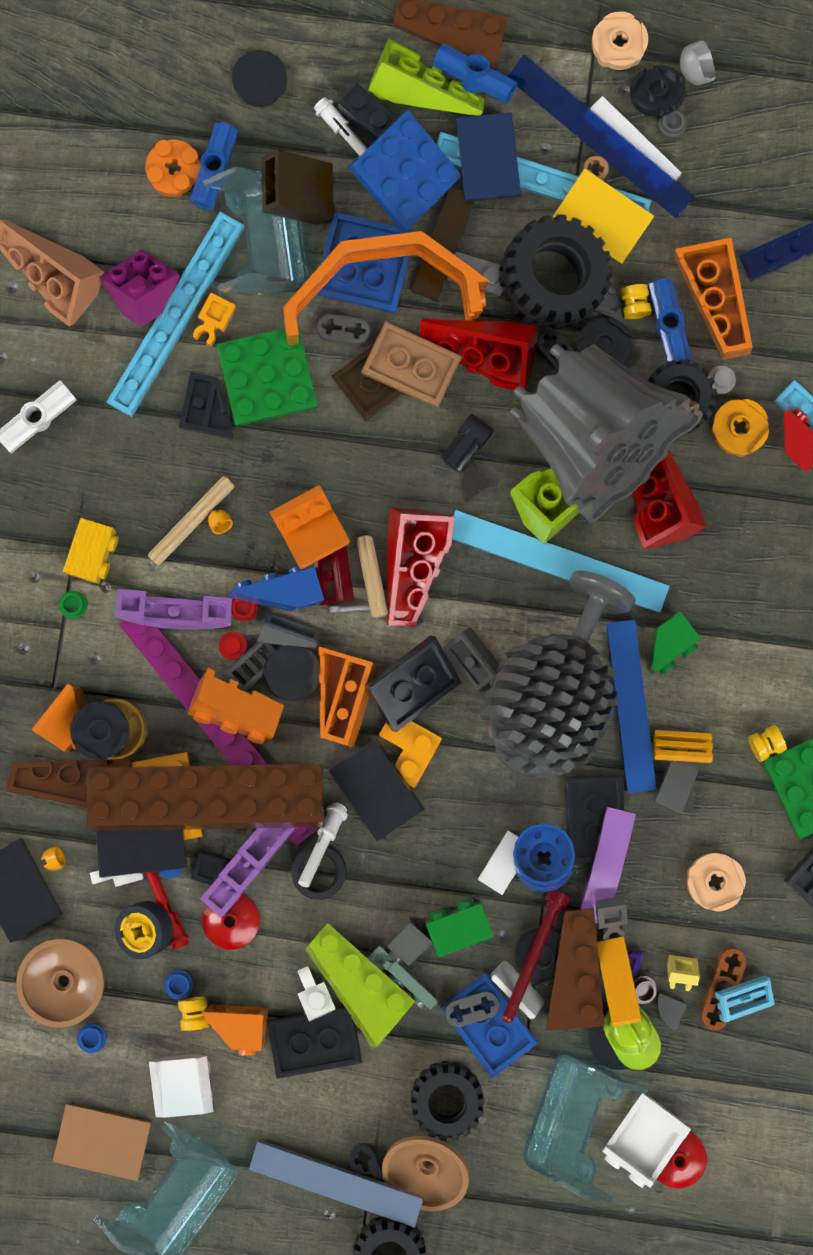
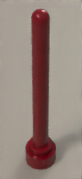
(555, 903)

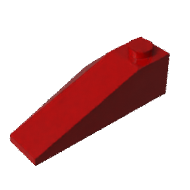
(487, 347)
(666, 507)
(414, 553)

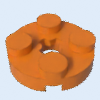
(166, 153)

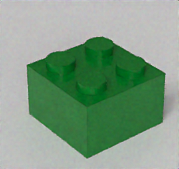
(458, 926)

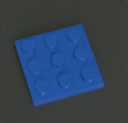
(405, 171)
(366, 283)

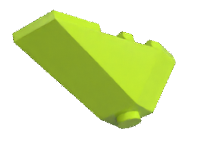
(410, 82)
(542, 504)

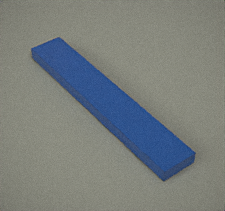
(631, 706)

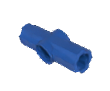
(475, 73)
(218, 150)
(666, 305)

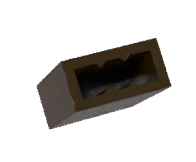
(297, 187)

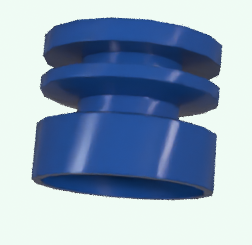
(544, 841)

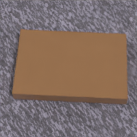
(411, 365)
(102, 1141)

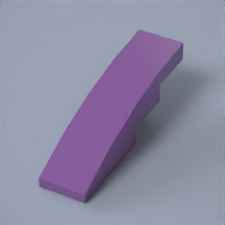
(608, 857)
(244, 868)

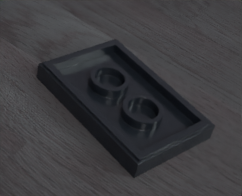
(413, 683)
(376, 789)
(585, 810)
(140, 852)
(23, 893)
(313, 1045)

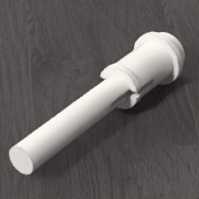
(330, 114)
(335, 815)

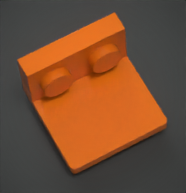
(310, 527)

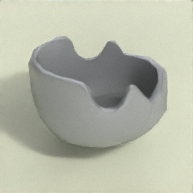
(697, 63)

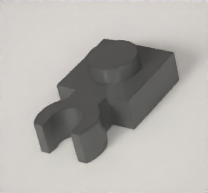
(611, 916)

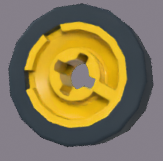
(155, 926)

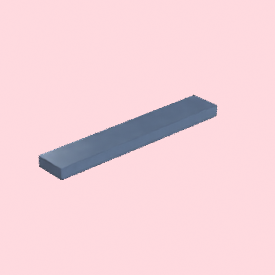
(336, 1183)

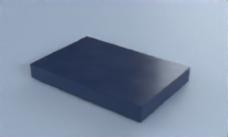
(488, 157)

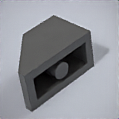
(408, 943)

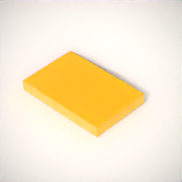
(607, 212)

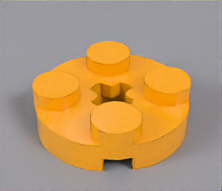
(739, 411)

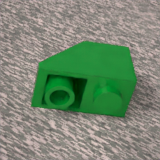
(669, 641)

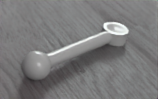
(337, 609)

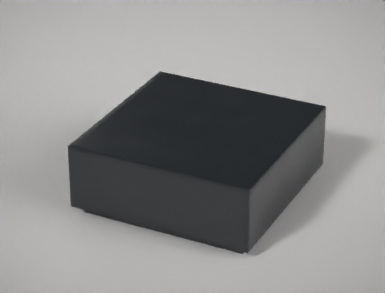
(207, 868)

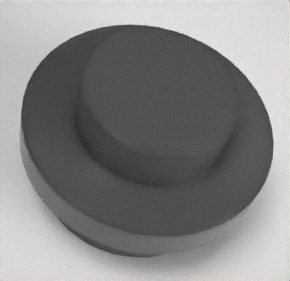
(672, 125)

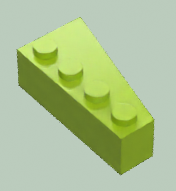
(360, 985)

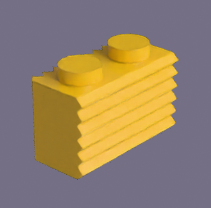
(91, 551)

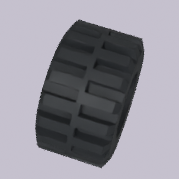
(692, 379)
(452, 1125)
(389, 1231)

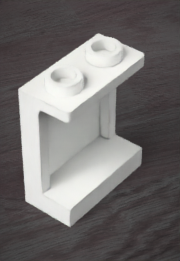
(646, 1140)

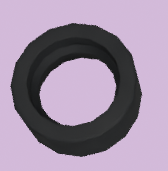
(324, 893)

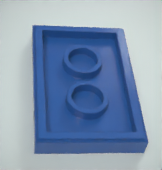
(492, 1040)

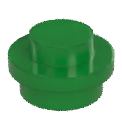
(73, 604)

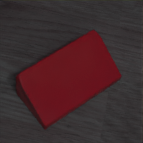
(335, 577)

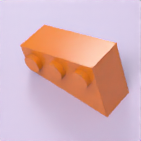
(343, 695)
(235, 709)

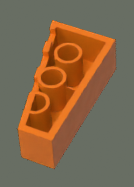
(716, 289)

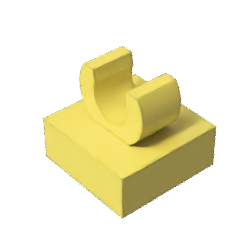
(683, 971)

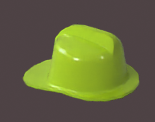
(635, 1043)

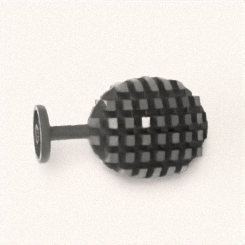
(555, 692)

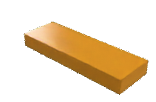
(618, 982)

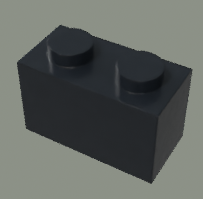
(365, 113)

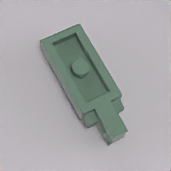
(402, 977)

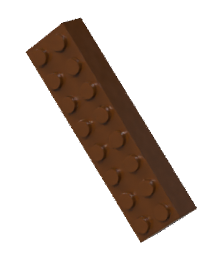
(205, 797)

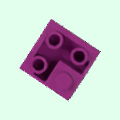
(140, 286)

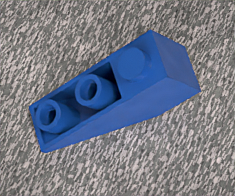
(285, 592)

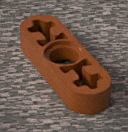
(709, 1006)

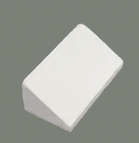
(506, 977)

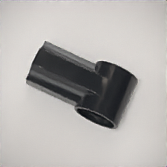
(470, 437)

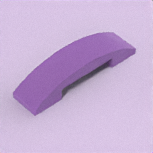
(173, 613)

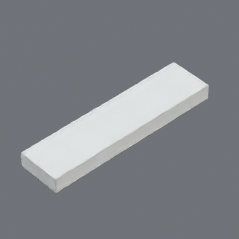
(621, 124)

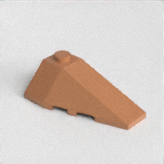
(59, 275)

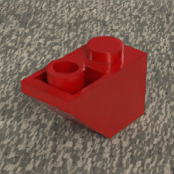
(798, 438)

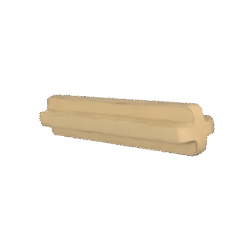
(372, 576)

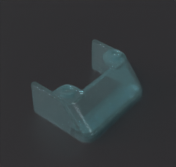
(272, 241)
(566, 1120)
(178, 1203)

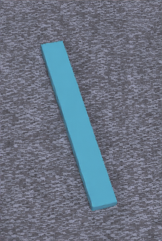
(533, 176)
(176, 315)
(552, 558)

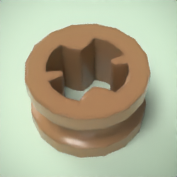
(602, 165)

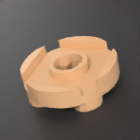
(630, 29)
(722, 866)

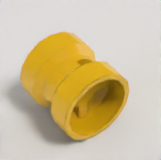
(636, 301)
(767, 743)
(196, 1019)

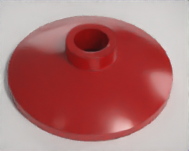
(245, 928)
(692, 1168)

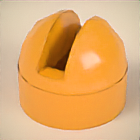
(219, 522)
(54, 858)

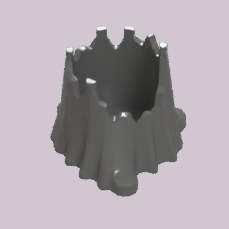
(601, 427)

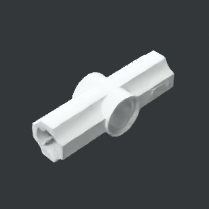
(50, 403)

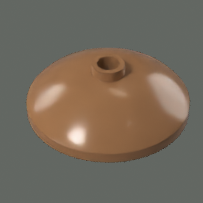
(40, 984)
(428, 1169)

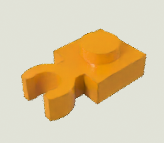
(215, 315)

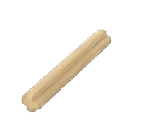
(191, 520)

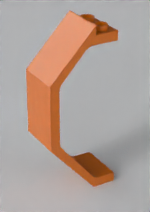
(384, 247)

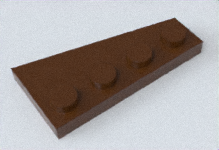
(457, 27)
(58, 780)
(576, 984)

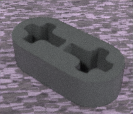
(344, 323)
(473, 1015)

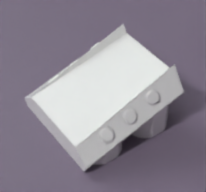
(181, 1085)

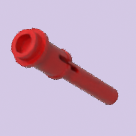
(179, 936)

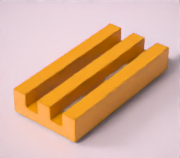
(683, 742)

